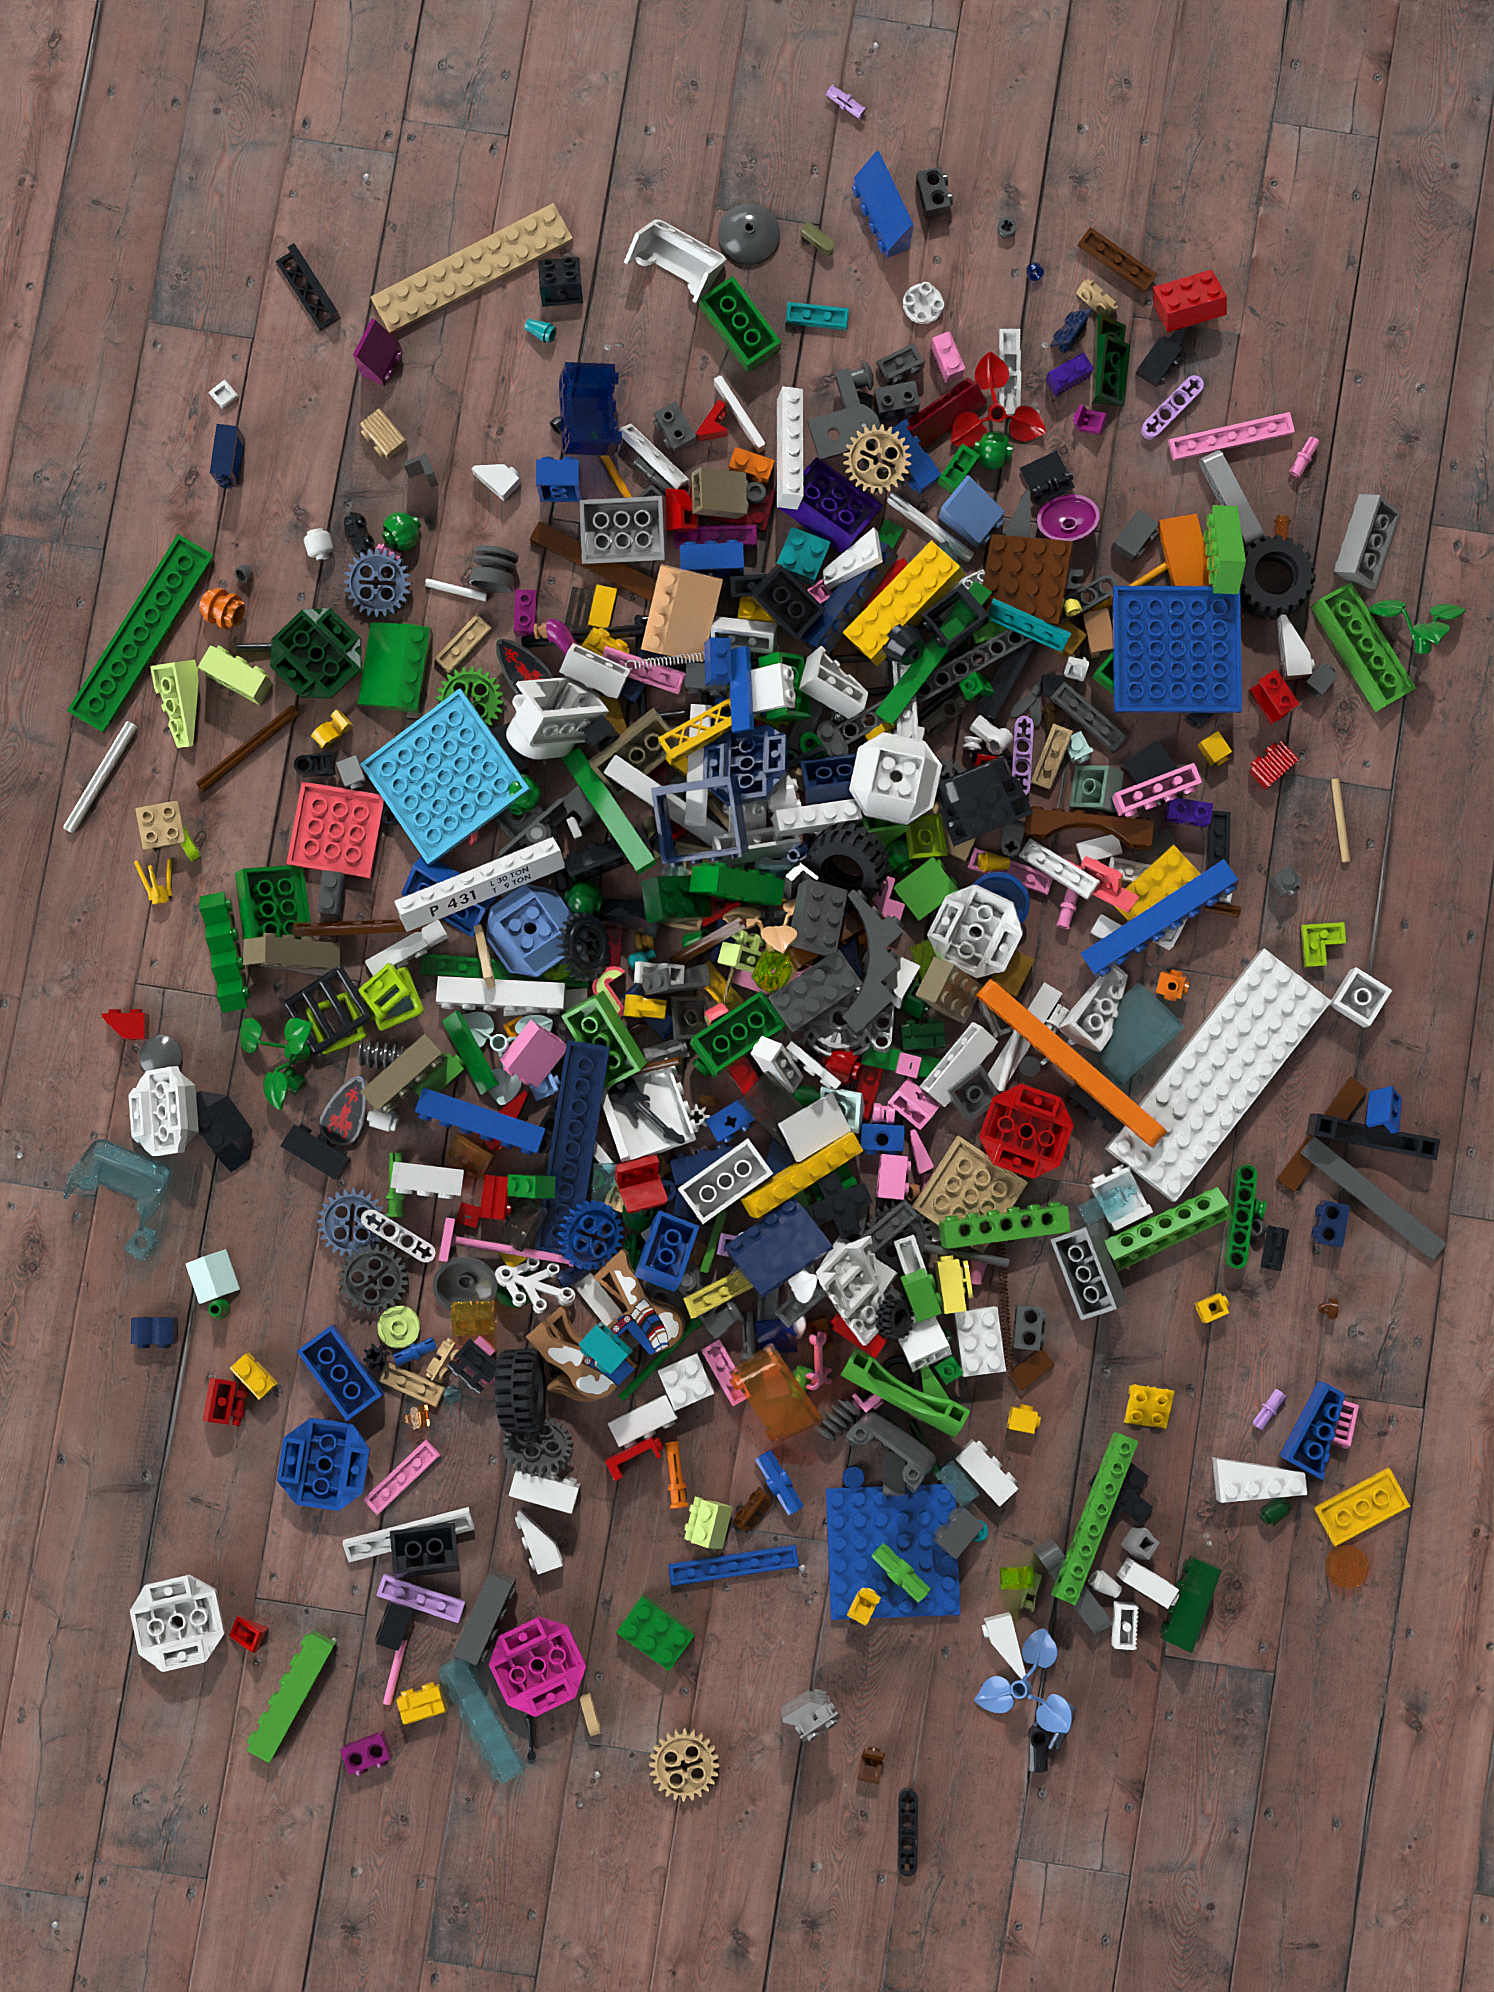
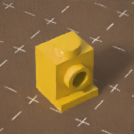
(1206, 1314)

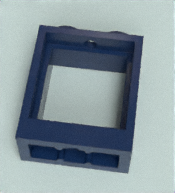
(227, 456)

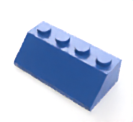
(427, 875)

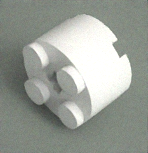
(784, 796)

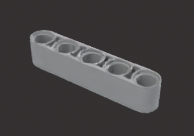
(1230, 494)

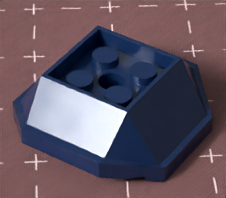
(753, 755)

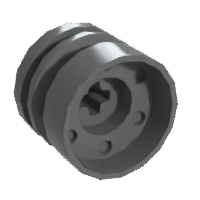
(494, 565)

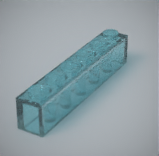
(482, 1719)

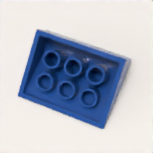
(883, 206)

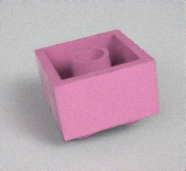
(892, 1177)

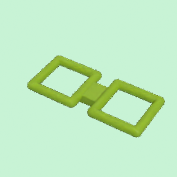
(355, 1013)

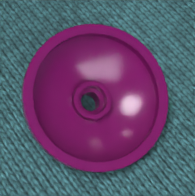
(1068, 518)

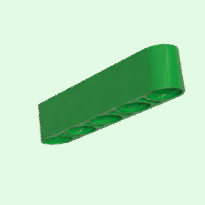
(1234, 1225)

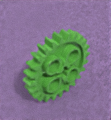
(488, 701)

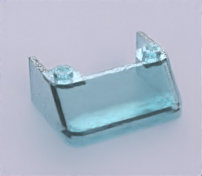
(124, 1172)

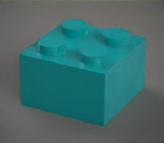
(803, 555)
(604, 1348)

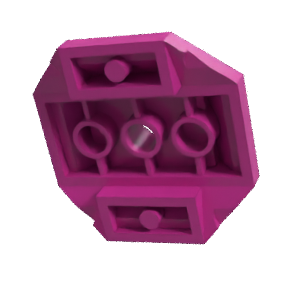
(532, 1688)

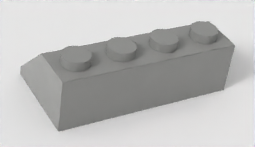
(1367, 540)

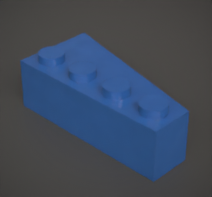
(1314, 1430)

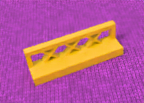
(697, 742)

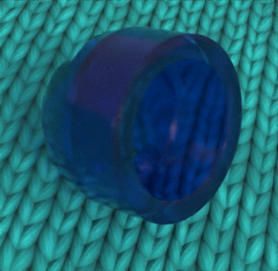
(1039, 271)

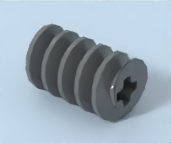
(376, 1055)
(837, 1419)

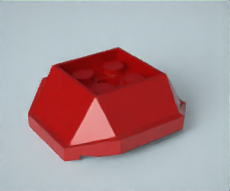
(1048, 1124)

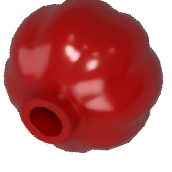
(843, 1065)

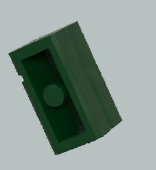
(922, 1035)

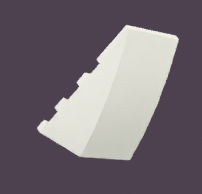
(853, 1287)

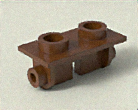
(746, 1516)

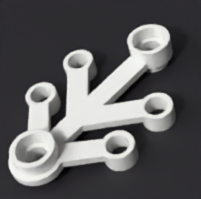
(532, 1284)

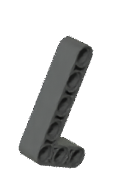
(1087, 1605)

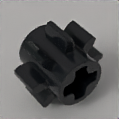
(371, 1353)

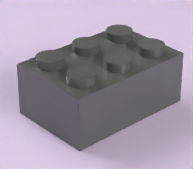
(818, 917)

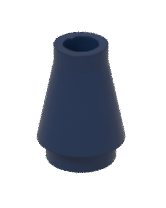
(571, 1276)

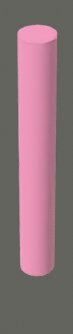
(394, 1673)

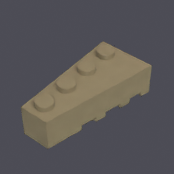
(291, 952)

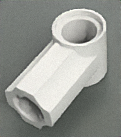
(996, 739)

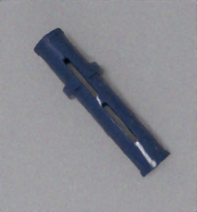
(800, 850)

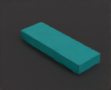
(817, 316)

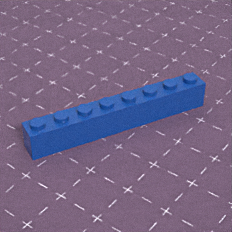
(1160, 918)

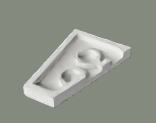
(855, 560)

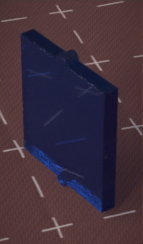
(777, 1333)

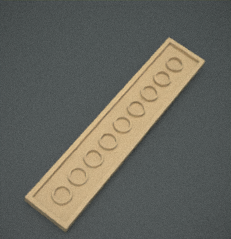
(471, 268)

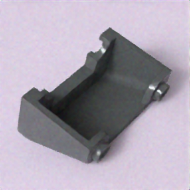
(919, 1458)

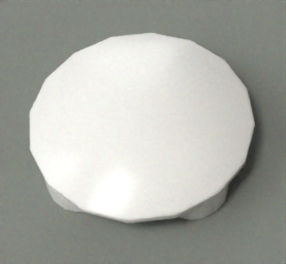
(923, 303)

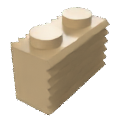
(383, 434)

